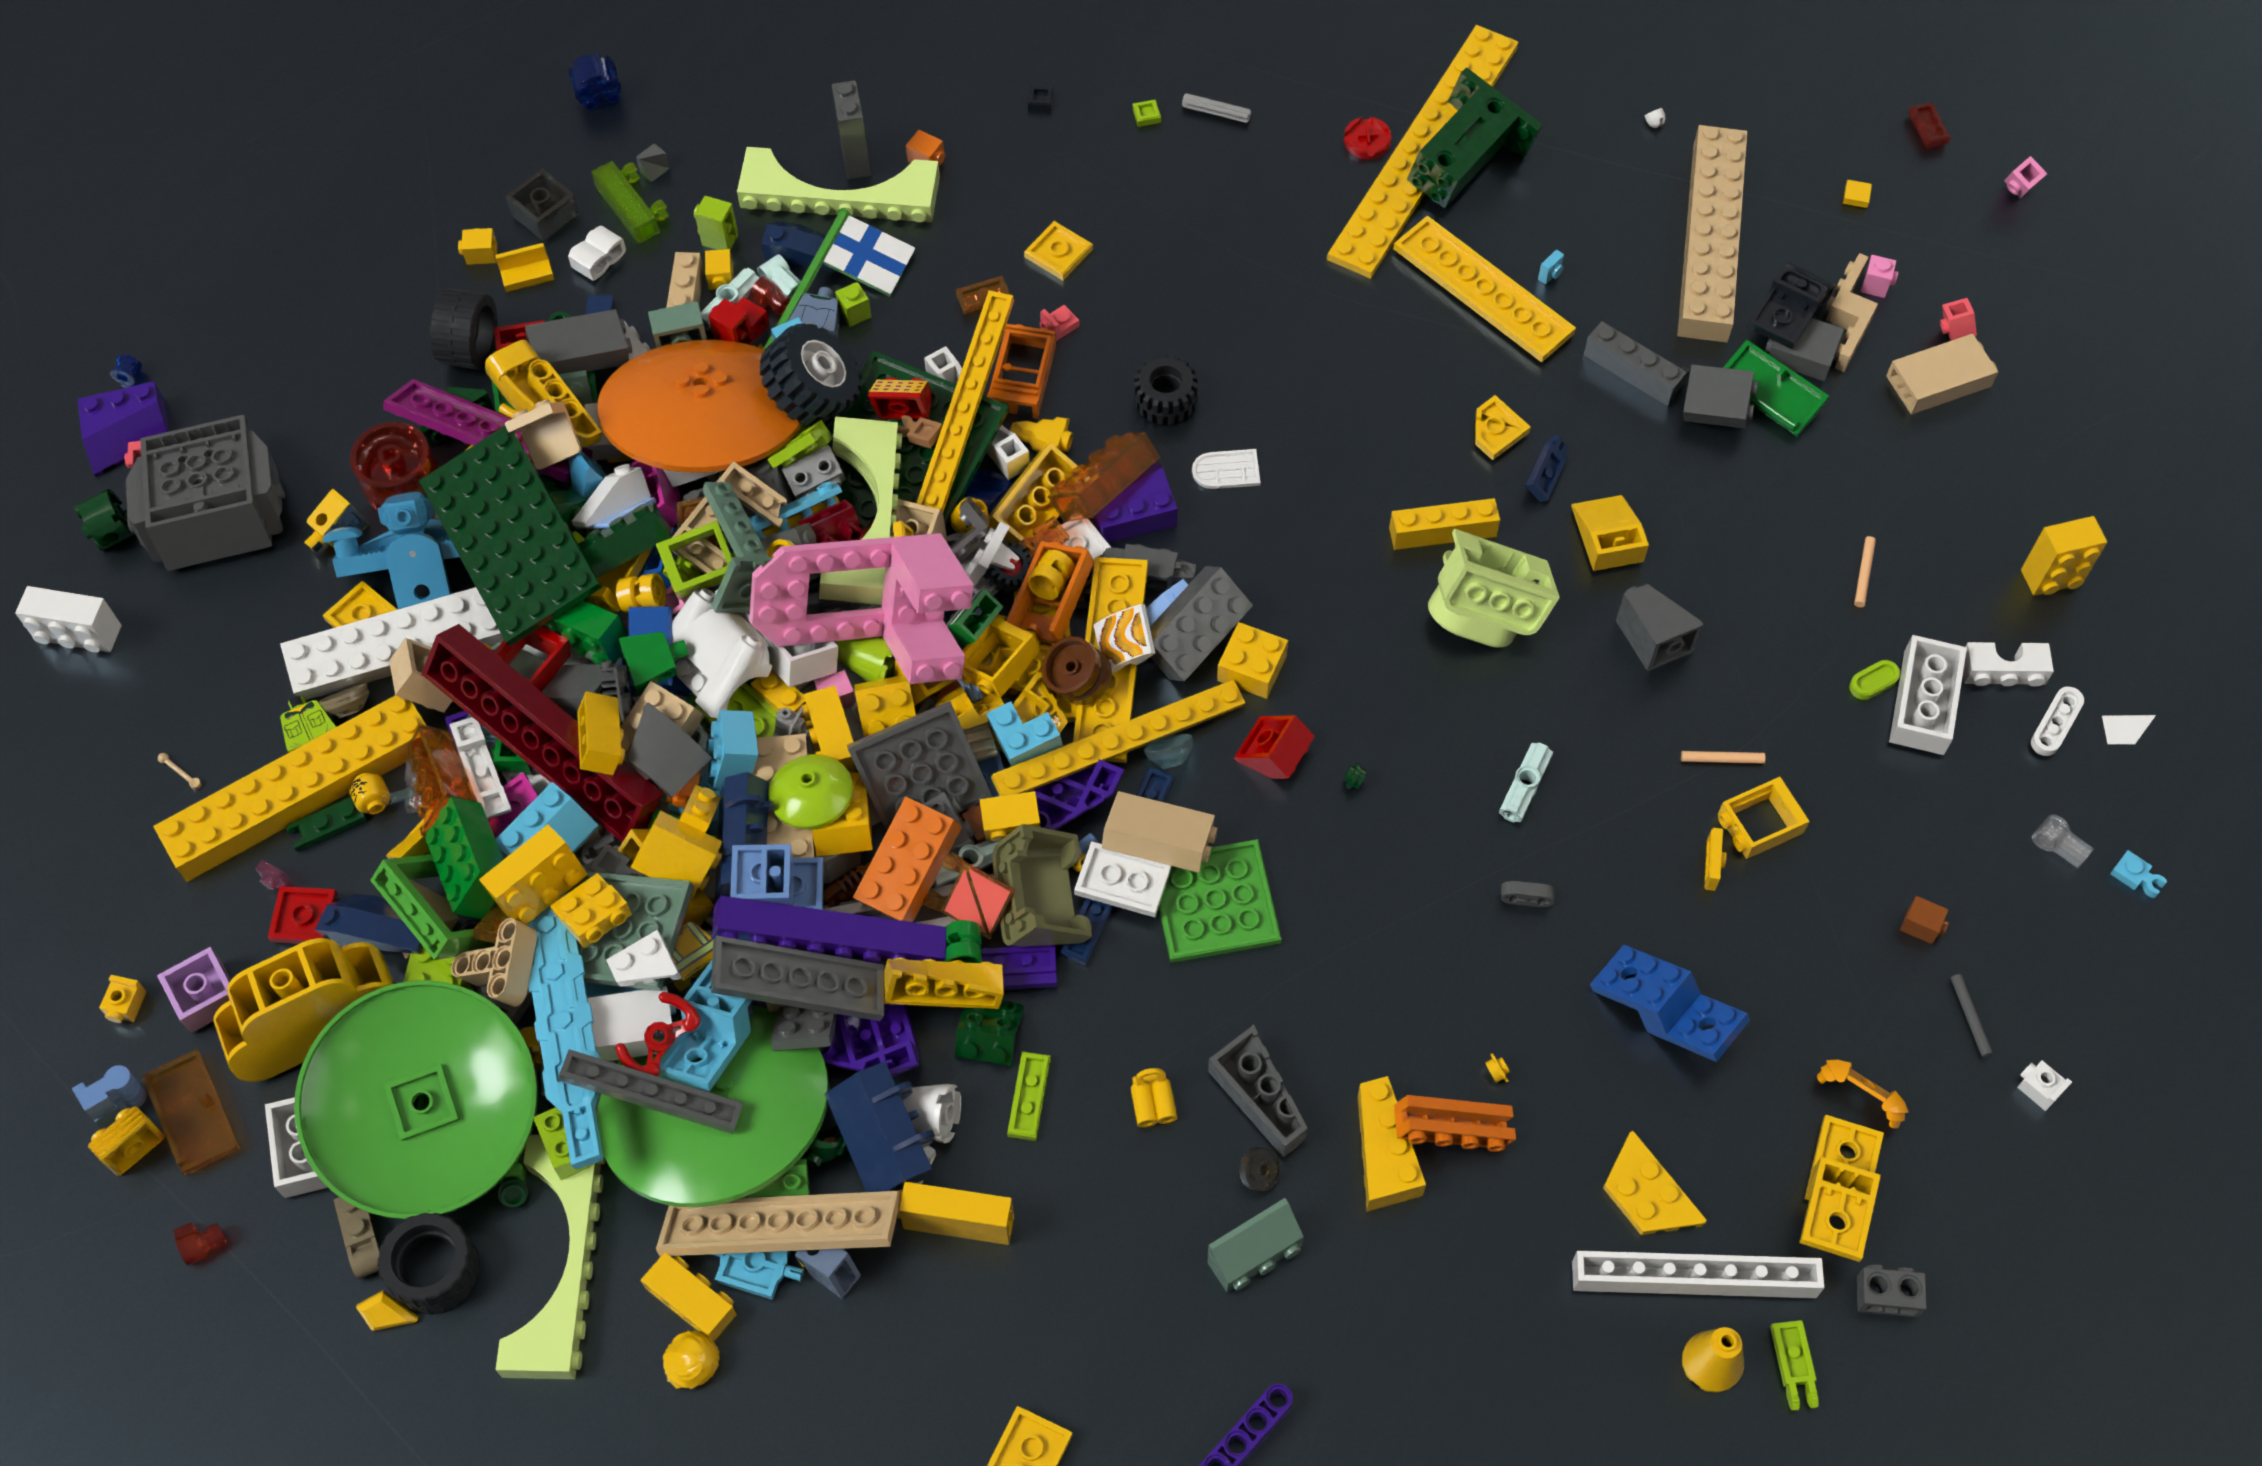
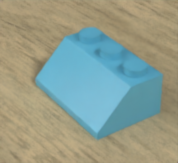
(550, 808)

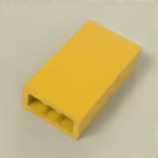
(956, 1213)

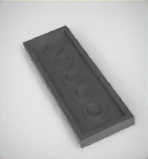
(797, 978)

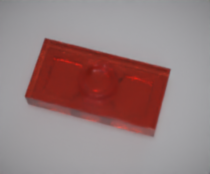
(1929, 125)

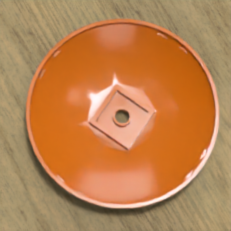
(693, 408)

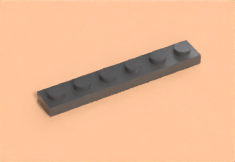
(650, 1091)

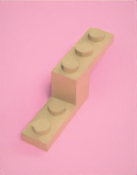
(1850, 311)

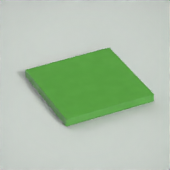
(1221, 906)

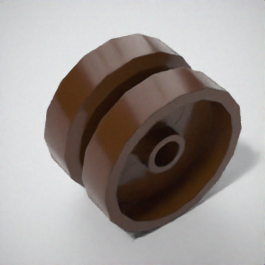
(1076, 670)

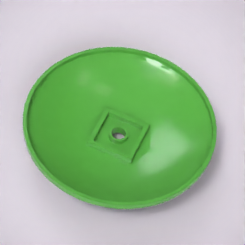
(362, 1086)
(703, 1166)

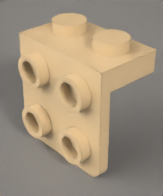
(546, 433)

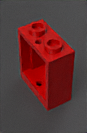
(545, 641)

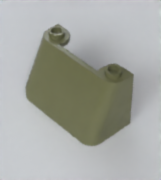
(1041, 907)

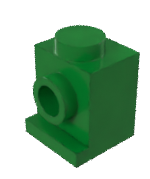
(507, 760)

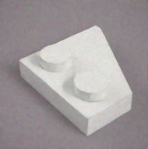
(644, 962)

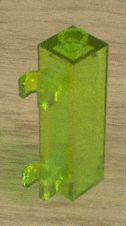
(626, 203)

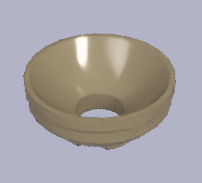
(346, 701)

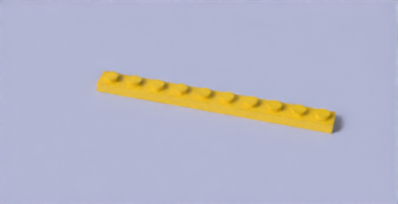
(965, 400)
(1118, 740)

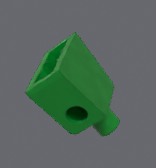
(651, 658)

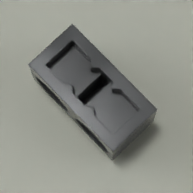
(1892, 1299)

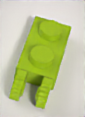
(1795, 1362)

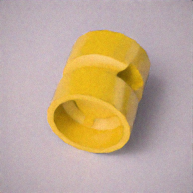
(1051, 574)
(641, 592)

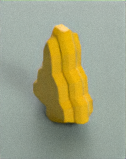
(1044, 432)

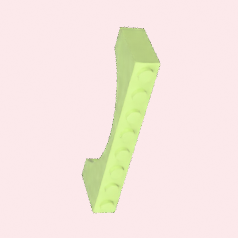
(904, 197)
(872, 451)
(551, 1340)

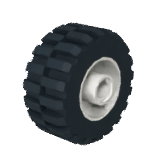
(810, 374)

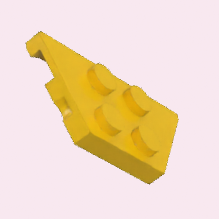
(1648, 1192)

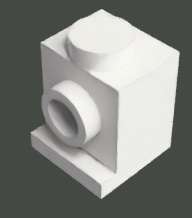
(2043, 1084)

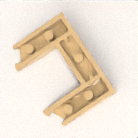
(751, 494)

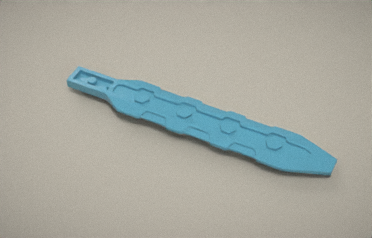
(563, 1024)

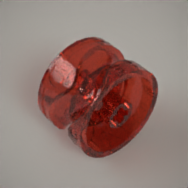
(391, 461)

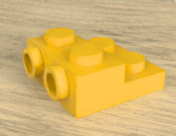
(591, 910)

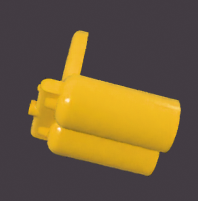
(1153, 1098)

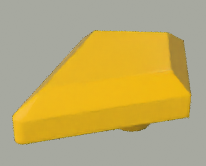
(385, 1311)

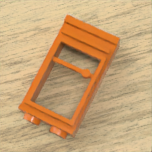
(1017, 392)
(1049, 628)

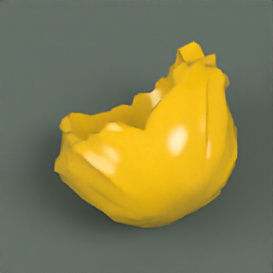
(690, 1360)

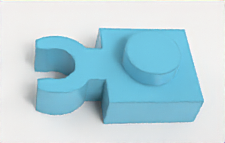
(2135, 872)

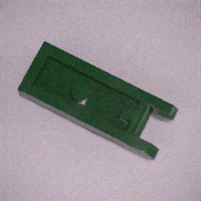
(326, 823)

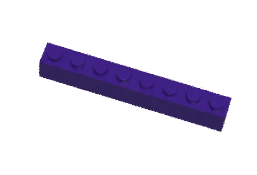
(827, 931)

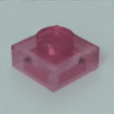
(272, 876)

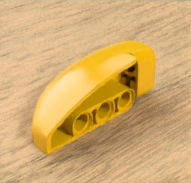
(516, 376)

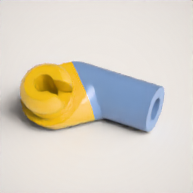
(1084, 845)

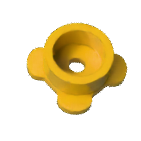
(1498, 1068)

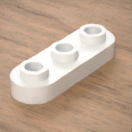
(2059, 713)

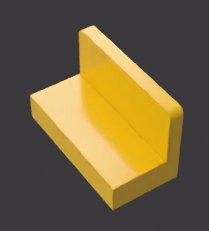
(524, 267)

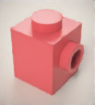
(1958, 319)

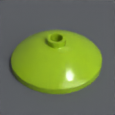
(815, 802)

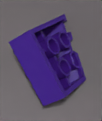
(118, 418)
(1139, 508)

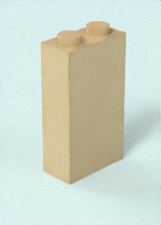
(1942, 373)
(1159, 832)

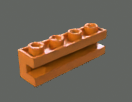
(1454, 1122)

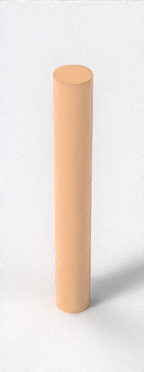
(1865, 570)
(1722, 757)

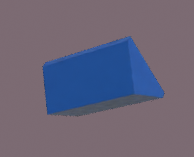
(650, 620)

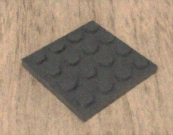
(919, 762)

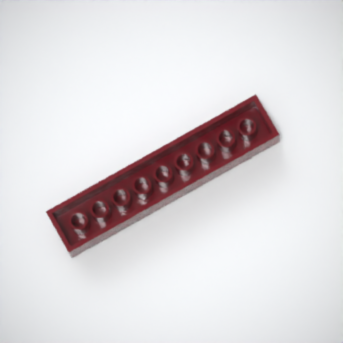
(536, 730)

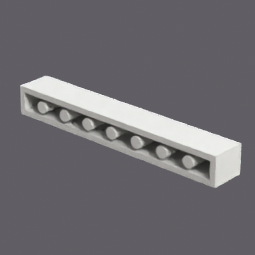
(1697, 1274)

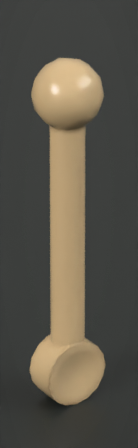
(194, 783)

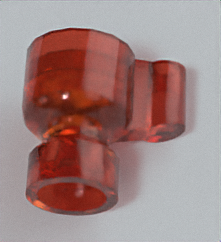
(766, 293)
(195, 1245)

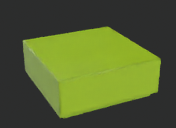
(1146, 113)

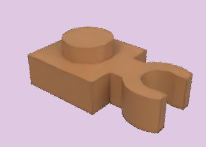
(922, 432)

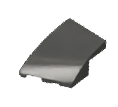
(665, 752)

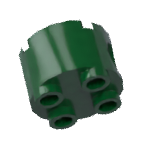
(104, 519)

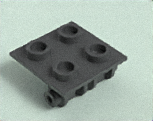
(621, 675)

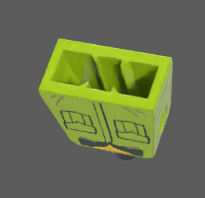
(304, 722)

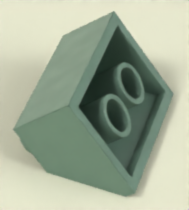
(1255, 1246)

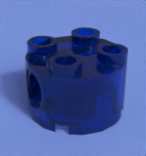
(595, 81)

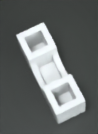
(1985, 666)

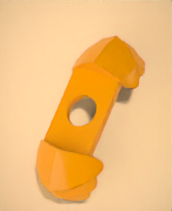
(1892, 1102)

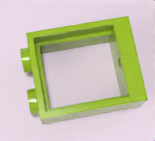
(708, 580)

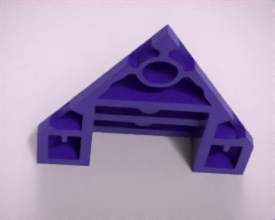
(1076, 794)
(867, 1042)

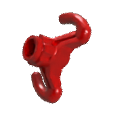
(689, 1024)

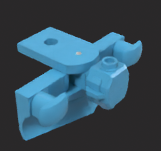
(410, 549)

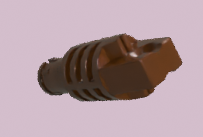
(843, 889)

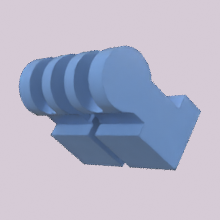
(110, 1095)

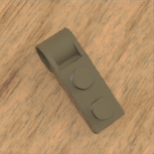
(359, 1238)

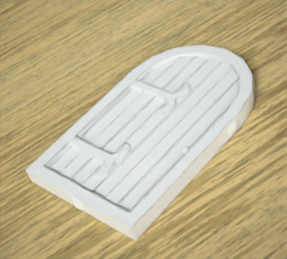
(1227, 469)

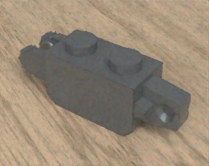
(1163, 566)

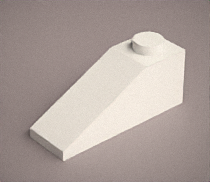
(613, 495)

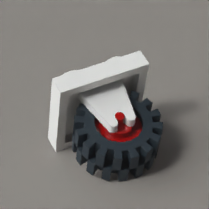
(999, 561)

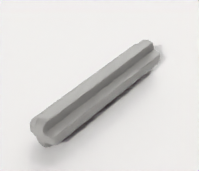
(1216, 108)

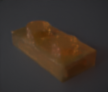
(973, 296)

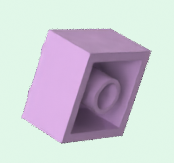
(196, 988)

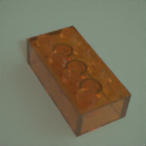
(1103, 476)

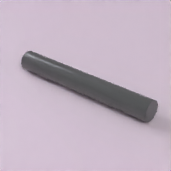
(1971, 1015)

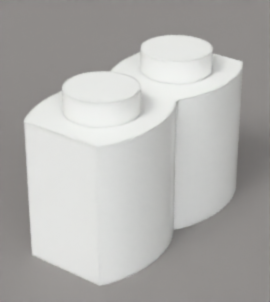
(596, 252)

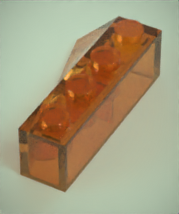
(438, 772)

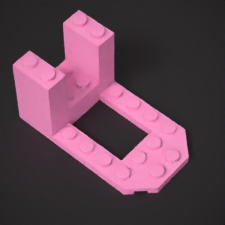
(918, 587)

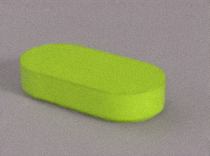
(1874, 679)

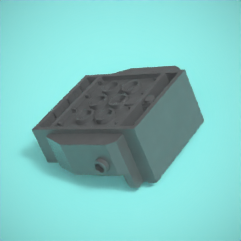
(204, 493)

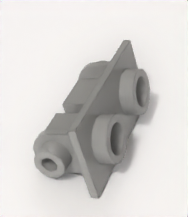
(789, 722)

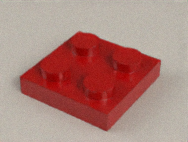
(298, 913)

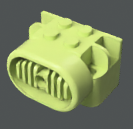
(1491, 591)

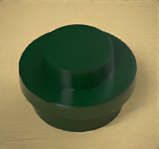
(1354, 776)
(512, 1192)

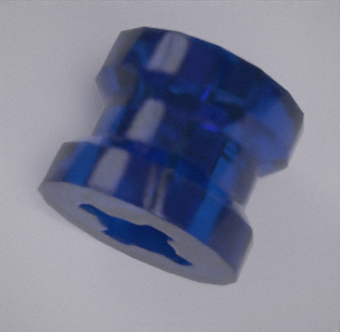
(126, 369)

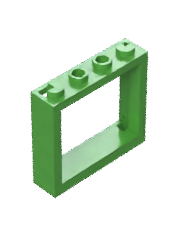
(394, 884)

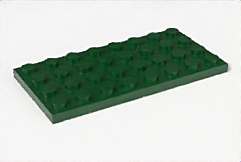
(510, 535)

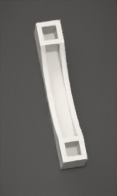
(1006, 448)

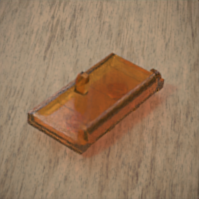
(190, 1112)

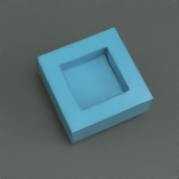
(1551, 267)

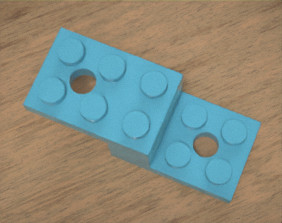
(716, 1040)

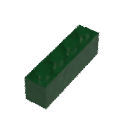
(625, 538)

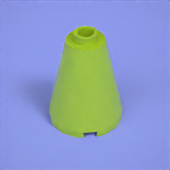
(867, 657)

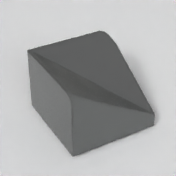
(652, 162)

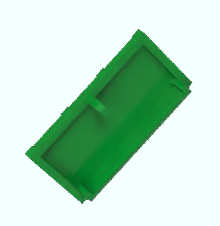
(1780, 391)

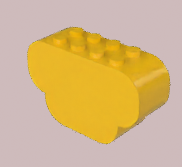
(289, 1000)

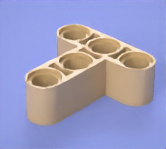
(502, 967)

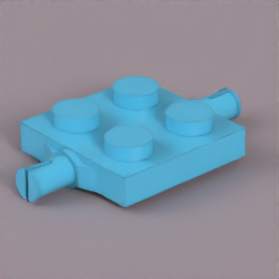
(756, 1271)

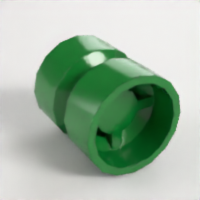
(963, 942)

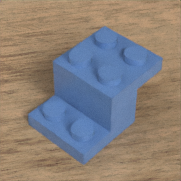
(775, 876)

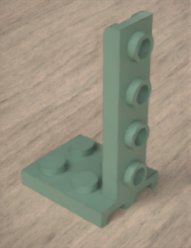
(736, 585)

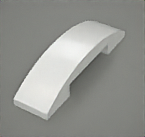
(479, 767)

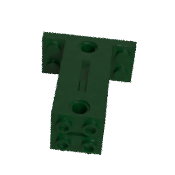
(1471, 138)

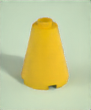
(1714, 1359)

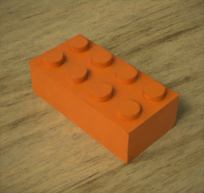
(907, 861)

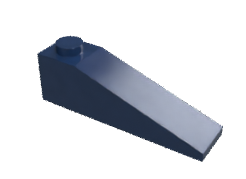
(793, 242)
(367, 920)

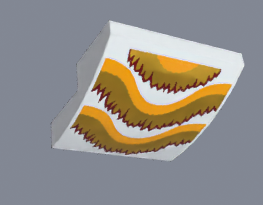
(1125, 637)

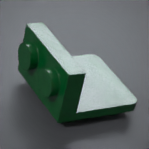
(989, 1033)

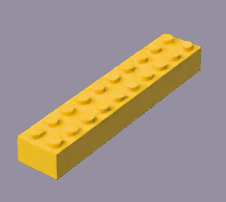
(288, 788)

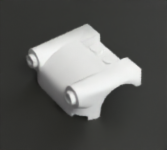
(720, 649)

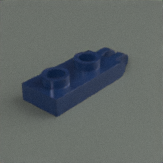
(1547, 469)

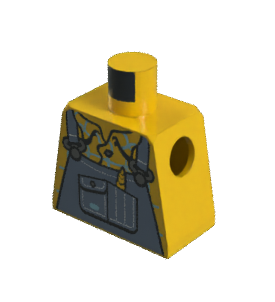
(332, 514)

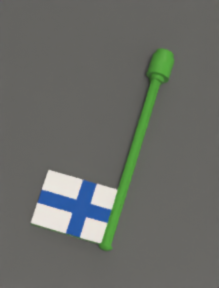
(858, 253)

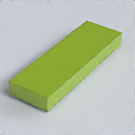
(1029, 1096)

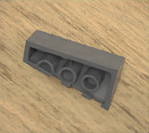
(1636, 363)
(1257, 1088)

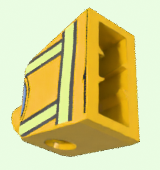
(691, 953)

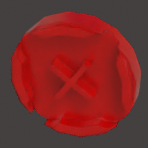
(1367, 138)

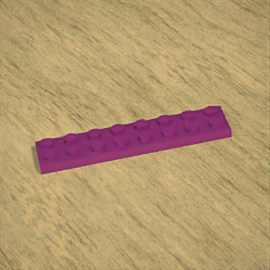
(458, 419)

